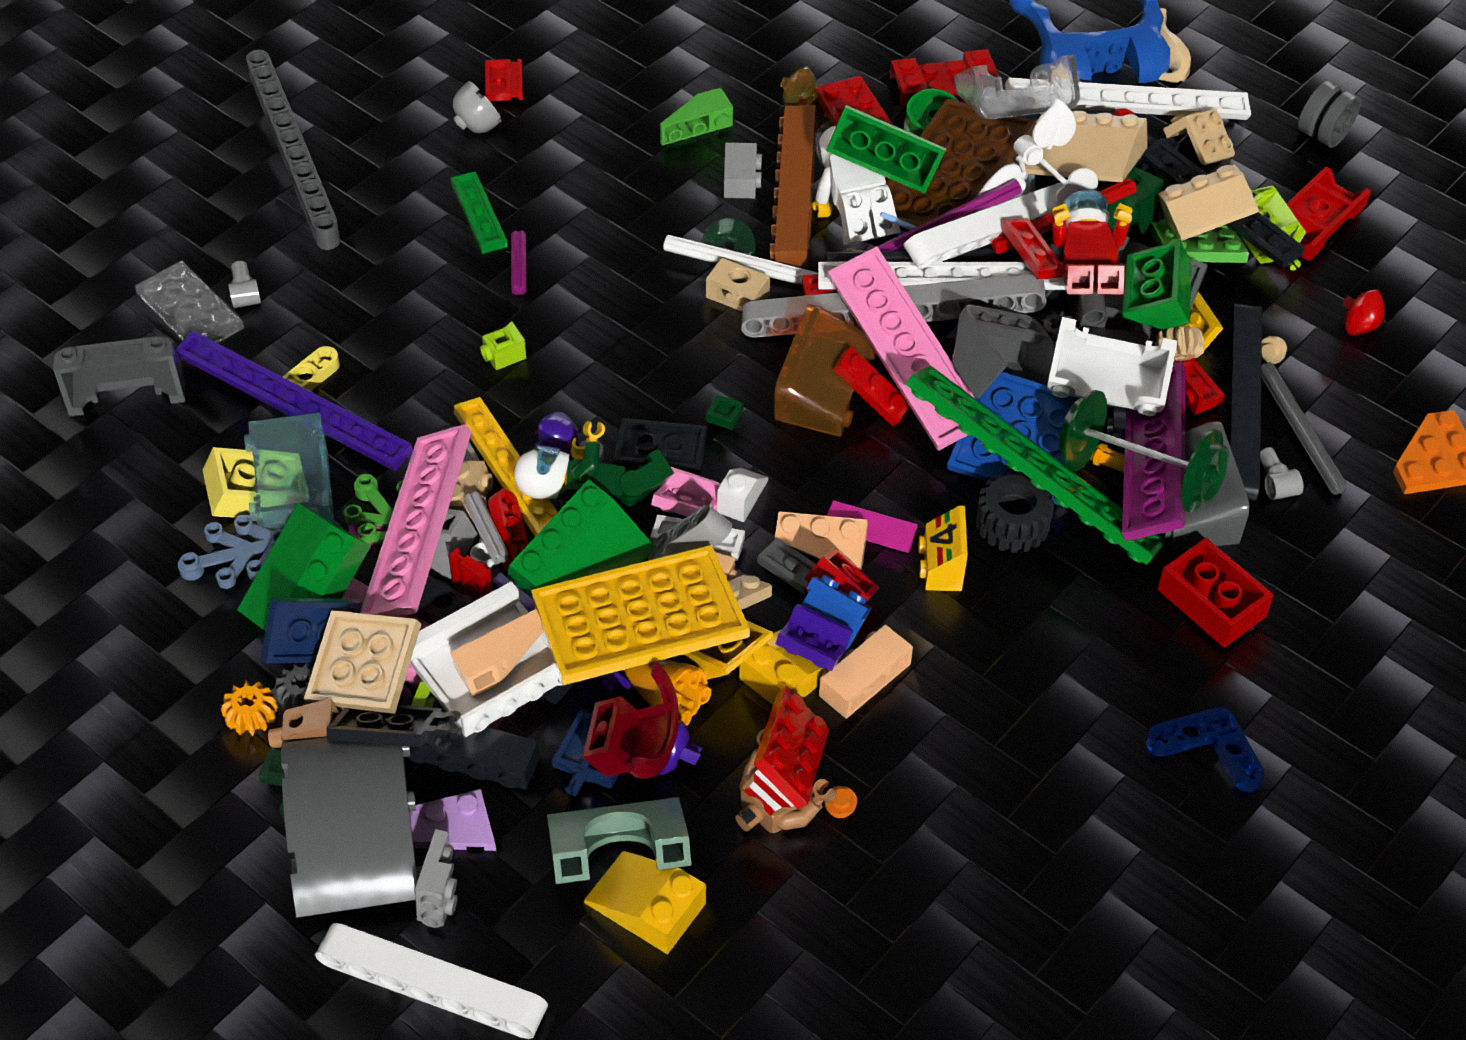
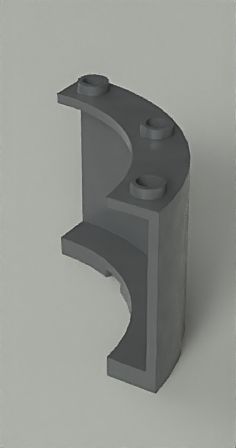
(348, 825)

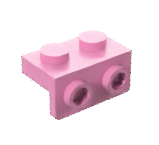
(686, 493)

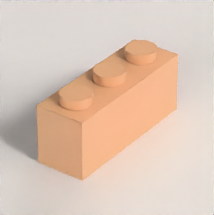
(865, 671)

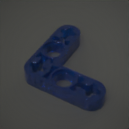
(1218, 736)

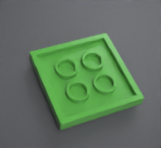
(1215, 245)

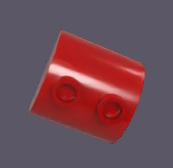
(843, 571)

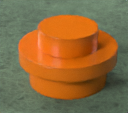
(844, 803)

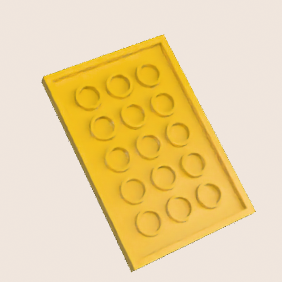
(639, 614)

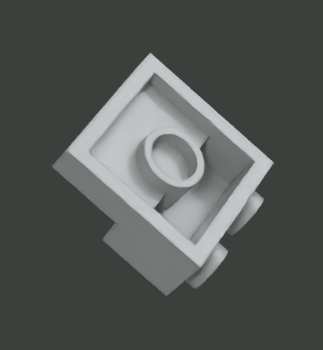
(435, 884)

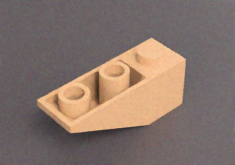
(495, 654)

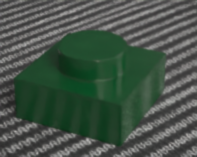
(724, 412)

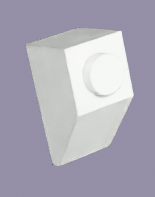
(739, 493)

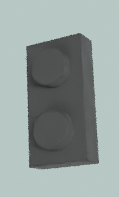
(786, 564)

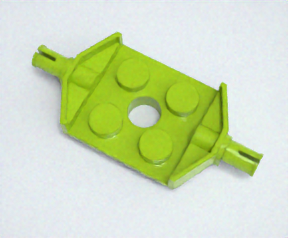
(1272, 204)

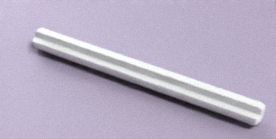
(714, 254)

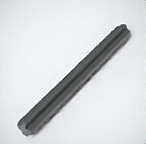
(1303, 429)

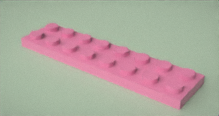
(897, 334)
(416, 523)

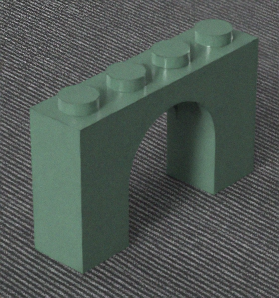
(653, 823)

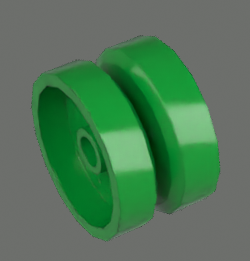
(922, 109)

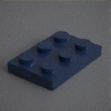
(298, 626)

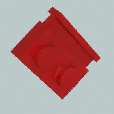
(503, 80)
(469, 575)

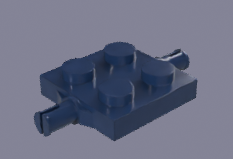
(570, 760)

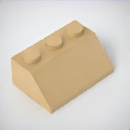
(1207, 202)

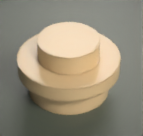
(1273, 349)

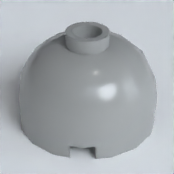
(474, 110)

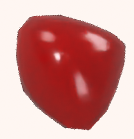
(1364, 313)

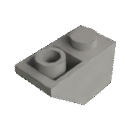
(456, 533)

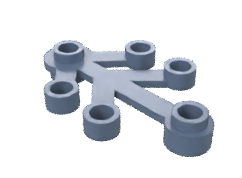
(241, 551)

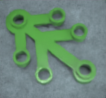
(367, 490)

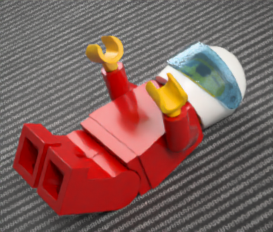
(1089, 243)

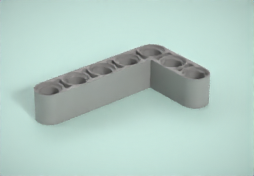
(696, 531)

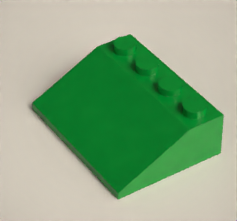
(579, 541)
(306, 562)

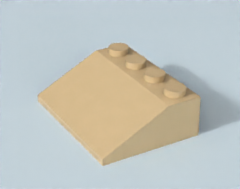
(1101, 143)

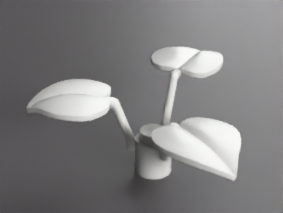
(1052, 128)

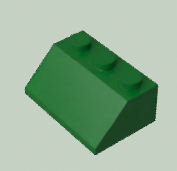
(1158, 286)

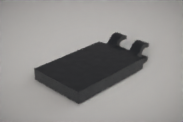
(405, 728)

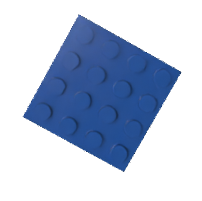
(1027, 408)

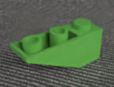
(698, 116)

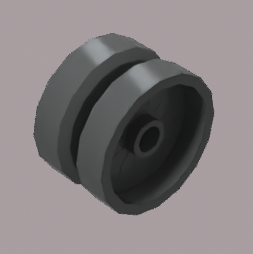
(1329, 114)

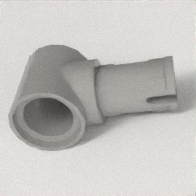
(243, 288)
(1279, 480)

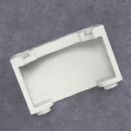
(1125, 371)

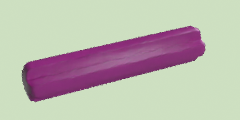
(518, 262)

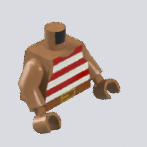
(769, 807)

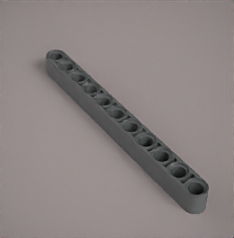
(293, 150)

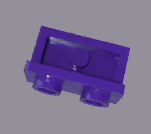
(814, 637)

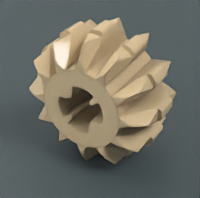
(1189, 342)

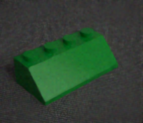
(885, 149)

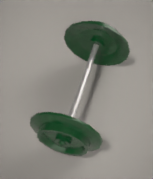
(1084, 430)

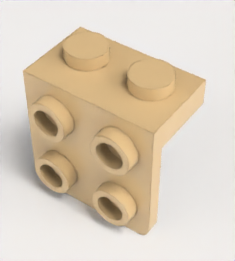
(1206, 135)

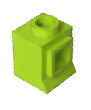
(503, 347)

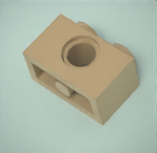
(736, 284)

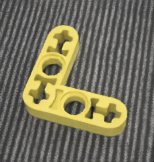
(311, 365)

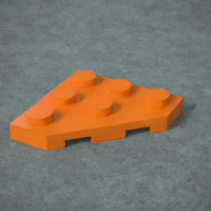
(1434, 455)

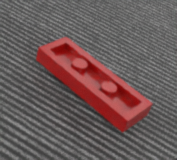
(1032, 248)
(871, 386)

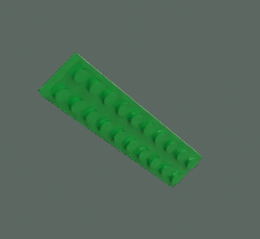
(1027, 457)

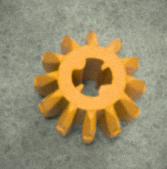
(249, 708)

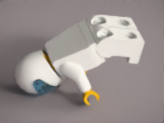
(856, 193)

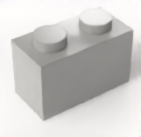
(740, 170)

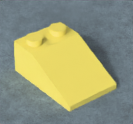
(230, 481)

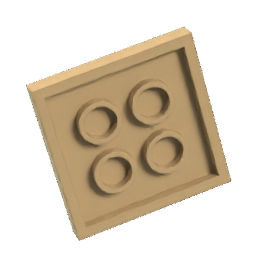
(363, 661)

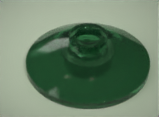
(730, 231)

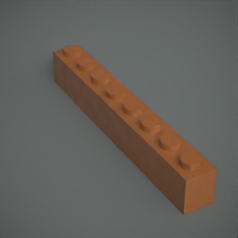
(795, 187)

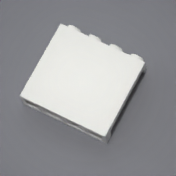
(434, 665)

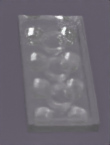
(188, 304)

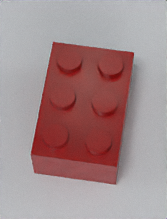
(1215, 592)

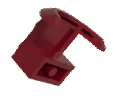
(634, 739)

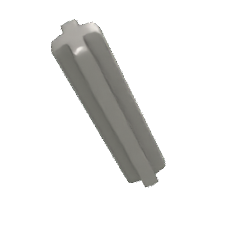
(486, 527)

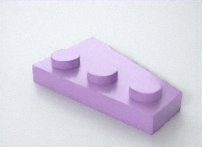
(459, 815)

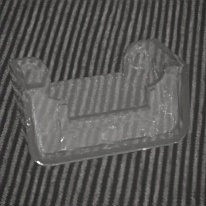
(1047, 82)

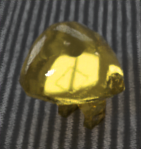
(800, 88)

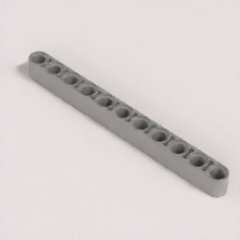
(933, 301)

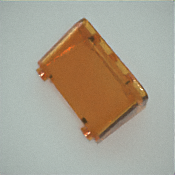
(808, 387)

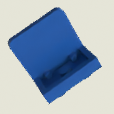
(836, 604)

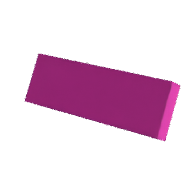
(881, 528)

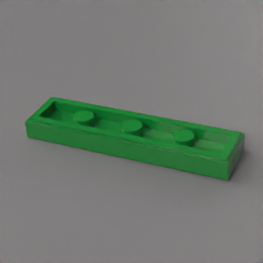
(479, 212)

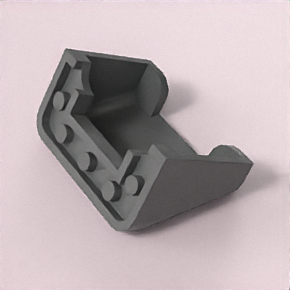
(118, 365)
(1226, 515)

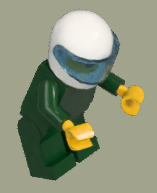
(550, 473)

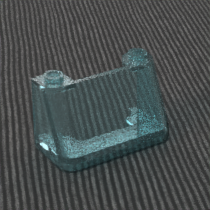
(289, 468)

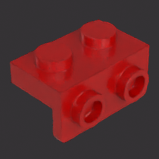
(1200, 389)

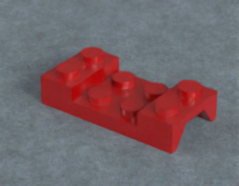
(915, 78)
(1323, 208)

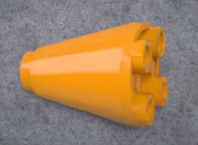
(688, 682)

